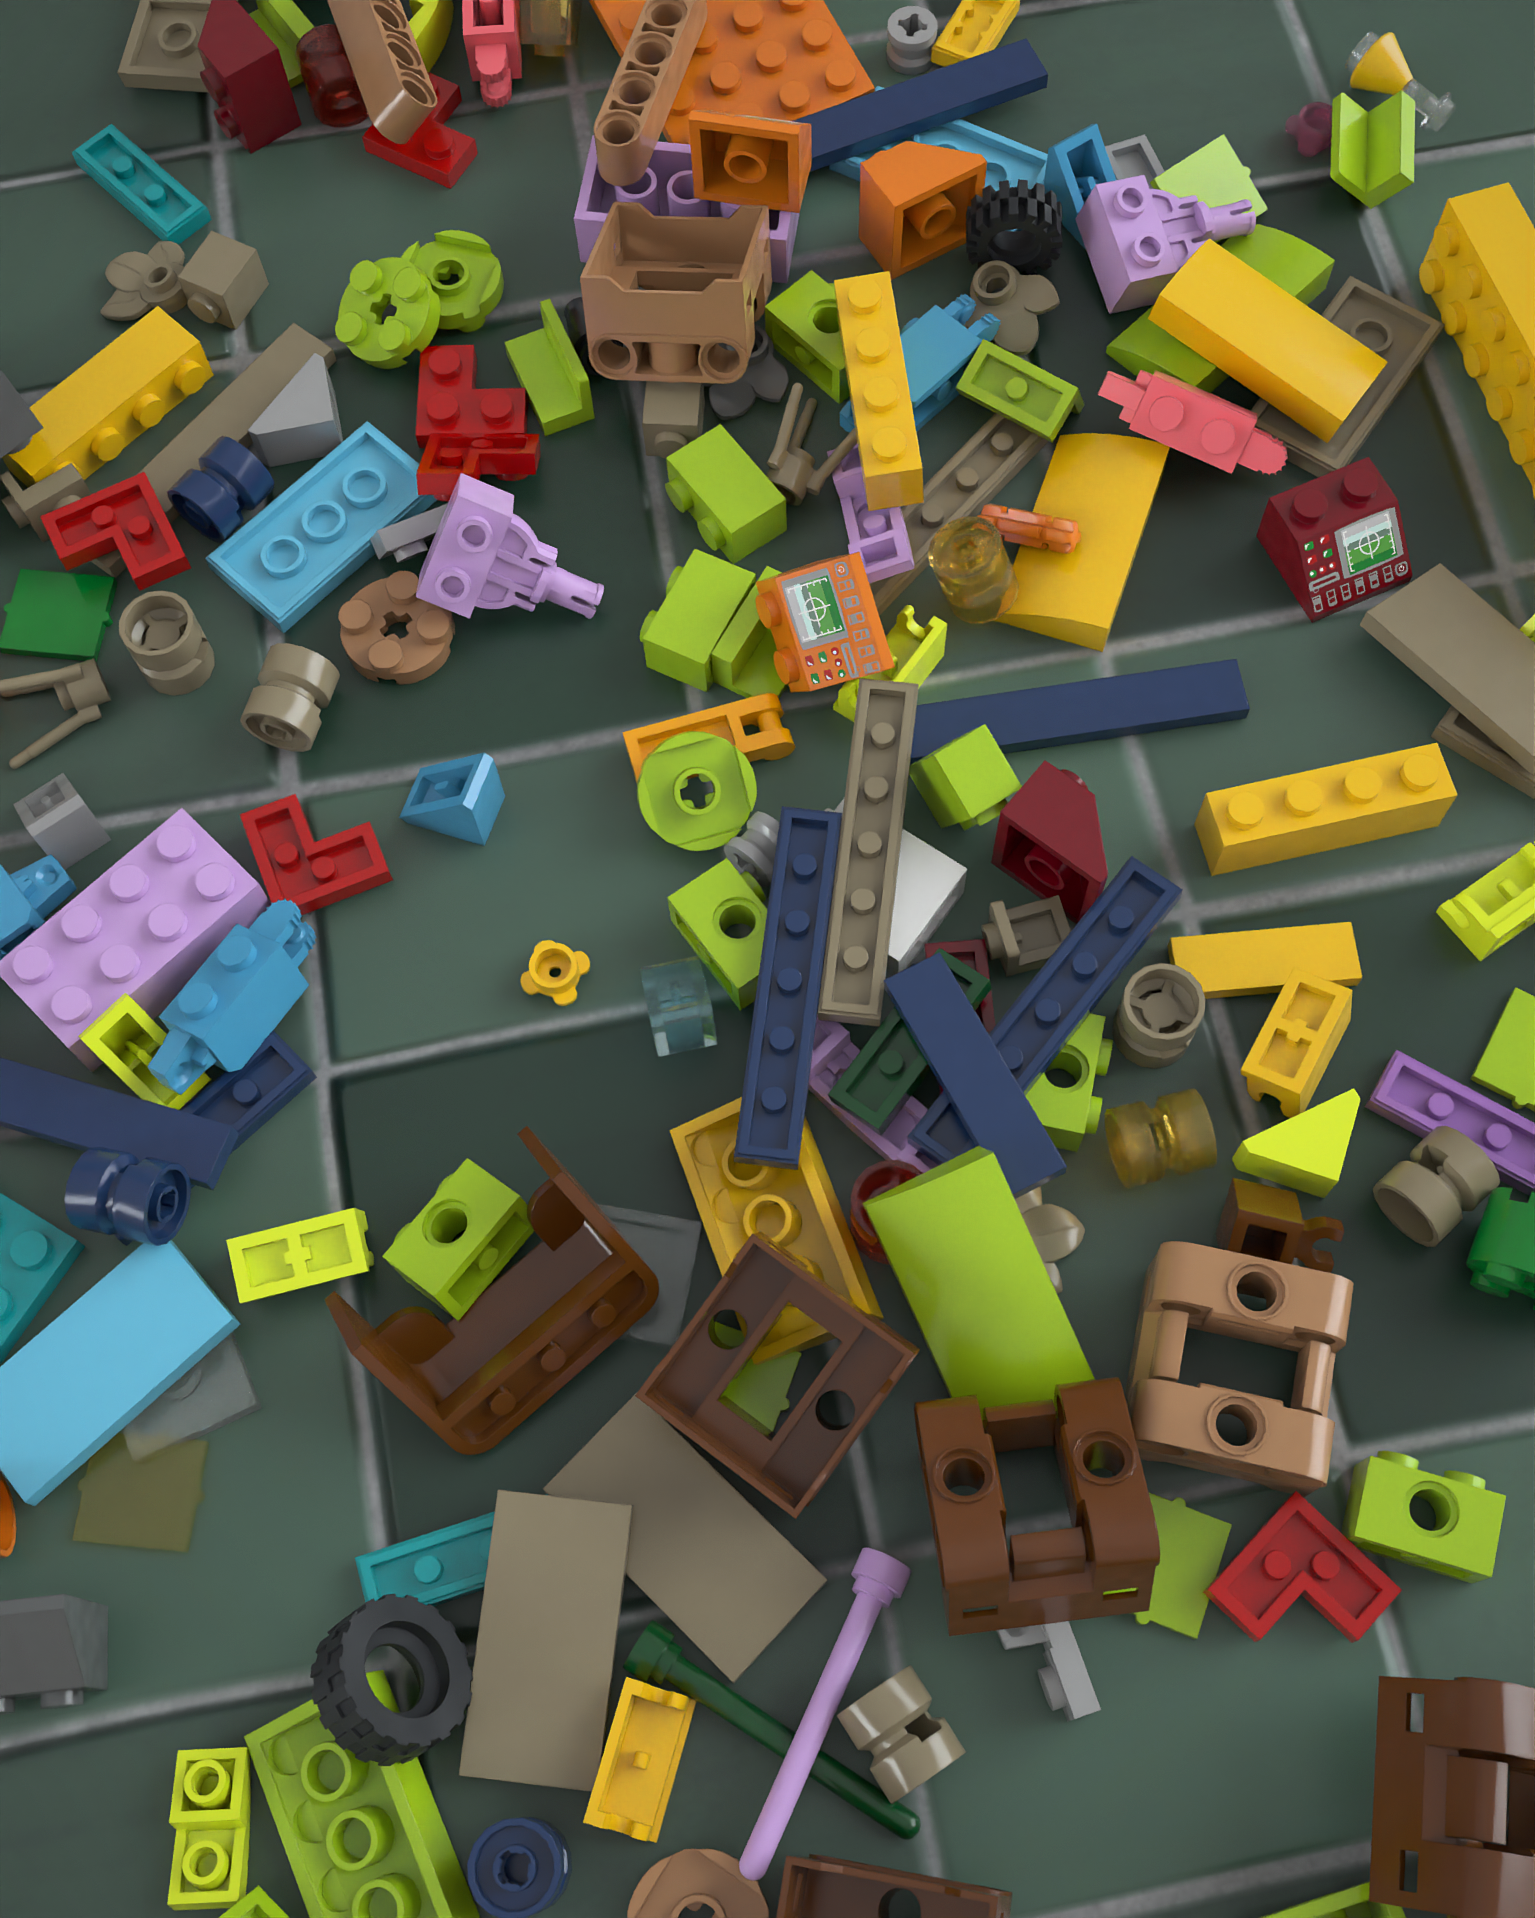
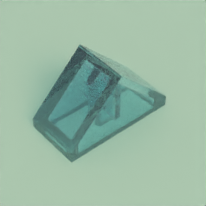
(679, 1006)

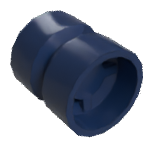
(216, 494)
(127, 1197)
(519, 1867)

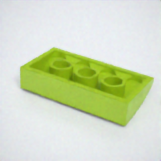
(1271, 252)
(977, 1283)
(353, 1830)

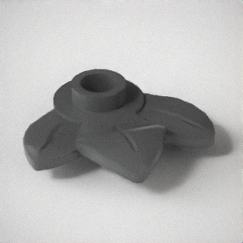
(762, 379)

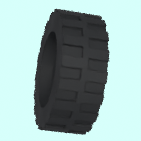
(348, 1701)

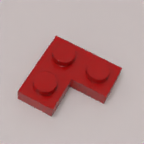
(434, 148)
(454, 405)
(473, 454)
(123, 519)
(308, 870)
(1306, 1556)

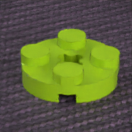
(479, 275)
(364, 301)
(725, 808)

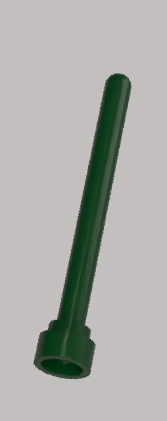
(660, 1659)

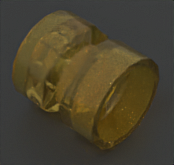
(973, 569)
(1181, 1132)

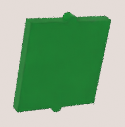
(58, 615)

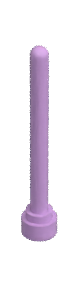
(876, 1584)

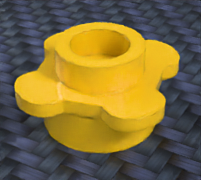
(547, 957)

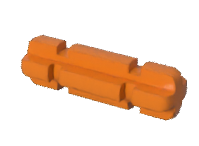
(1033, 528)

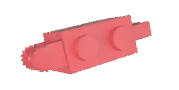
(493, 46)
(1194, 422)

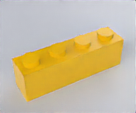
(879, 391)
(113, 399)
(1324, 809)

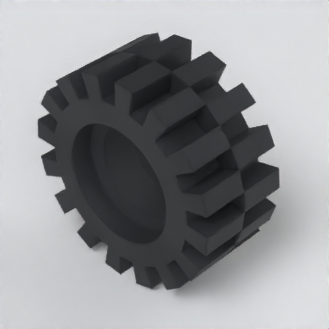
(1015, 208)

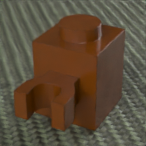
(1270, 1226)

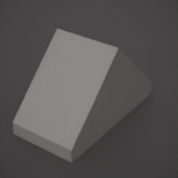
(300, 420)
(61, 822)

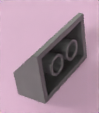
(52, 1650)

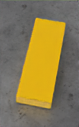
(1264, 958)

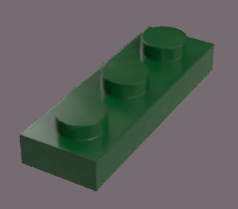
(892, 1063)

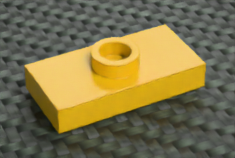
(973, 30)

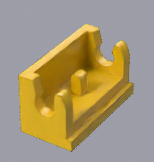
(1298, 1041)
(640, 1761)

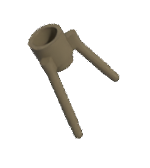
(792, 467)
(76, 686)

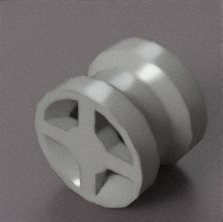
(911, 38)
(755, 848)

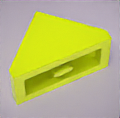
(126, 1044)
(1305, 1149)

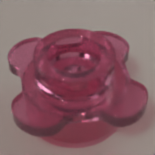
(1311, 128)

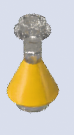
(1381, 68)

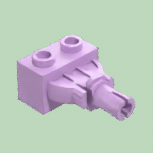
(1146, 235)
(495, 560)

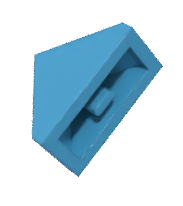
(1074, 170)
(456, 798)

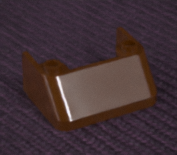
(522, 1332)

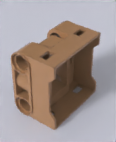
(701, 286)
(1177, 1422)

